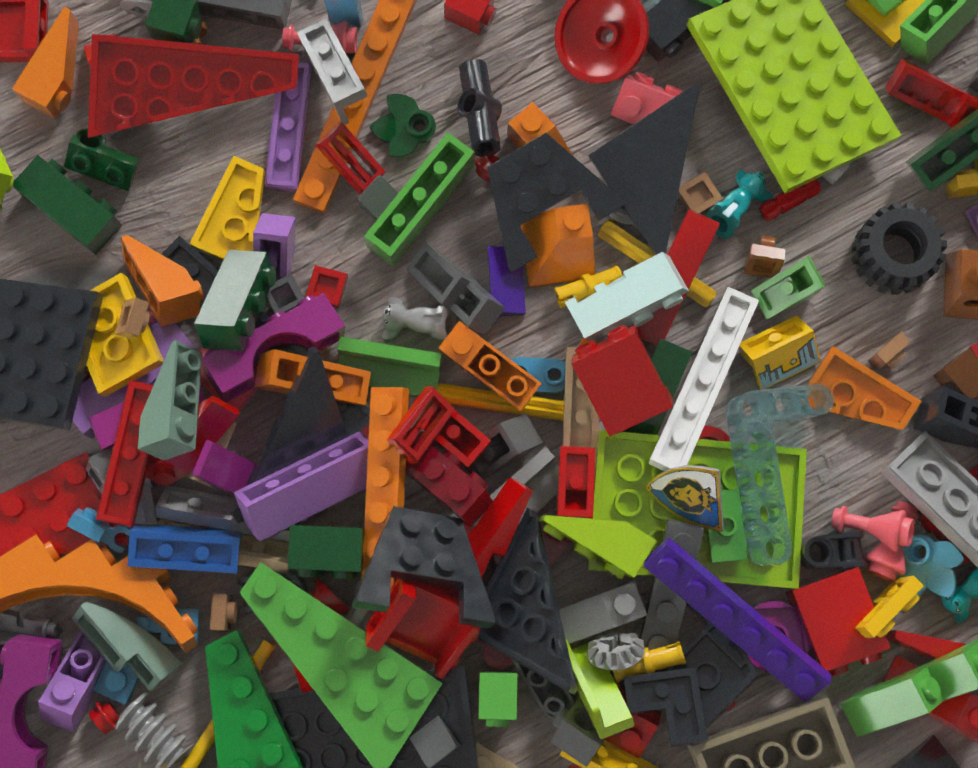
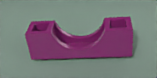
(307, 325)
(27, 664)

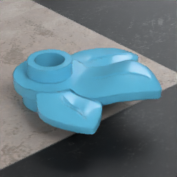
(936, 567)

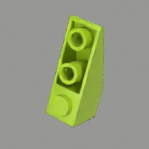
(613, 542)

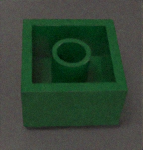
(327, 549)

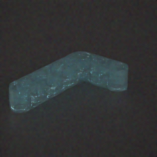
(766, 462)

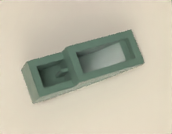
(126, 644)

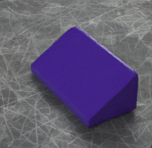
(504, 285)

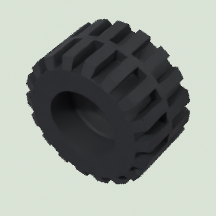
(917, 230)

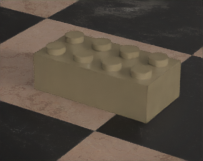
(789, 738)

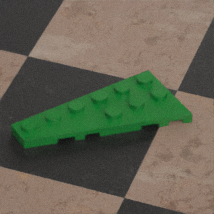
(243, 712)

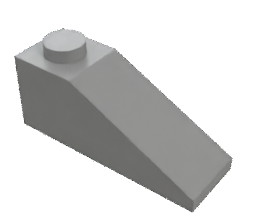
(602, 612)

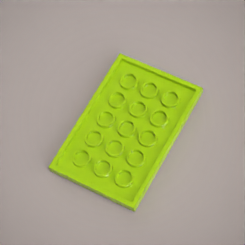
(793, 86)
(622, 496)

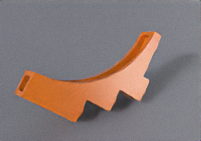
(38, 572)

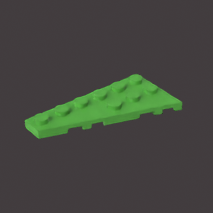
(367, 691)

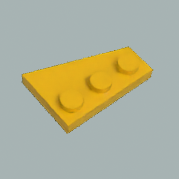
(232, 211)

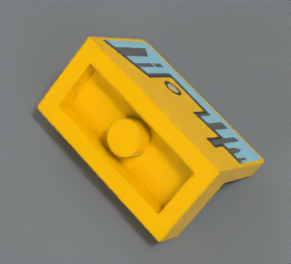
(780, 351)

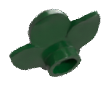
(400, 123)

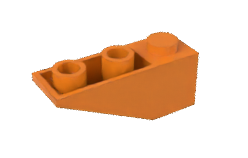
(489, 366)

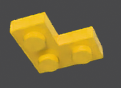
(893, 598)

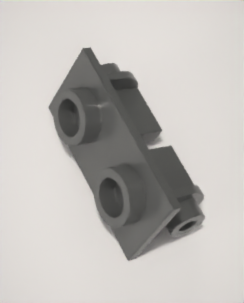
(13, 625)

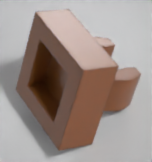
(764, 259)

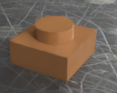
(699, 194)
(133, 318)
(891, 352)
(223, 612)

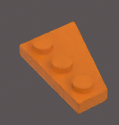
(862, 392)

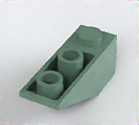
(171, 410)

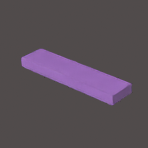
(289, 133)

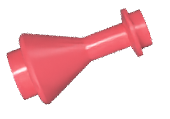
(346, 35)
(891, 528)
(883, 560)

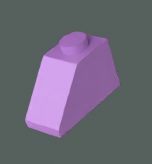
(276, 237)

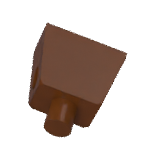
(961, 284)

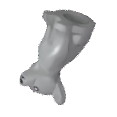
(433, 321)

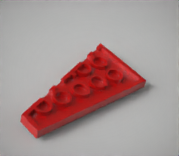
(159, 80)
(46, 506)

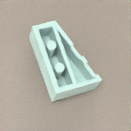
(629, 298)

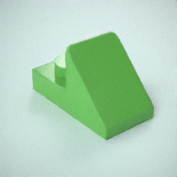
(789, 288)

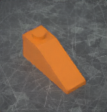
(50, 72)
(162, 283)
(279, 369)

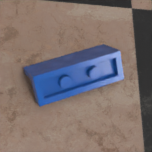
(184, 548)

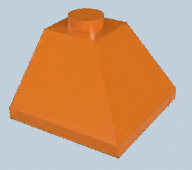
(563, 246)

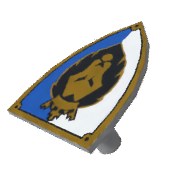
(691, 494)

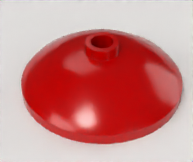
(583, 33)

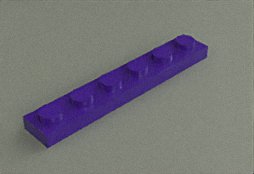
(737, 620)

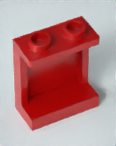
(22, 28)
(621, 380)
(829, 617)
(422, 623)

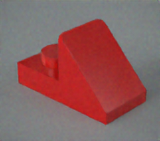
(576, 482)

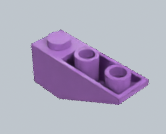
(72, 685)

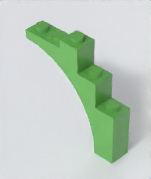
(914, 691)

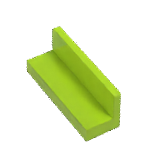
(599, 695)

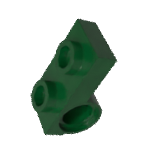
(100, 162)

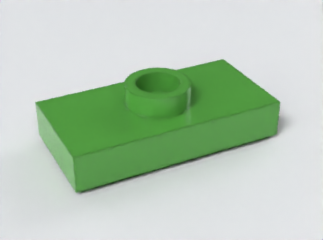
(730, 543)

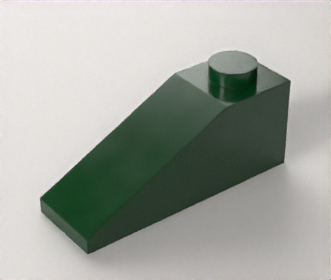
(174, 20)

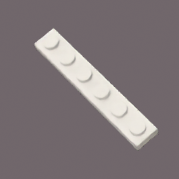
(704, 381)

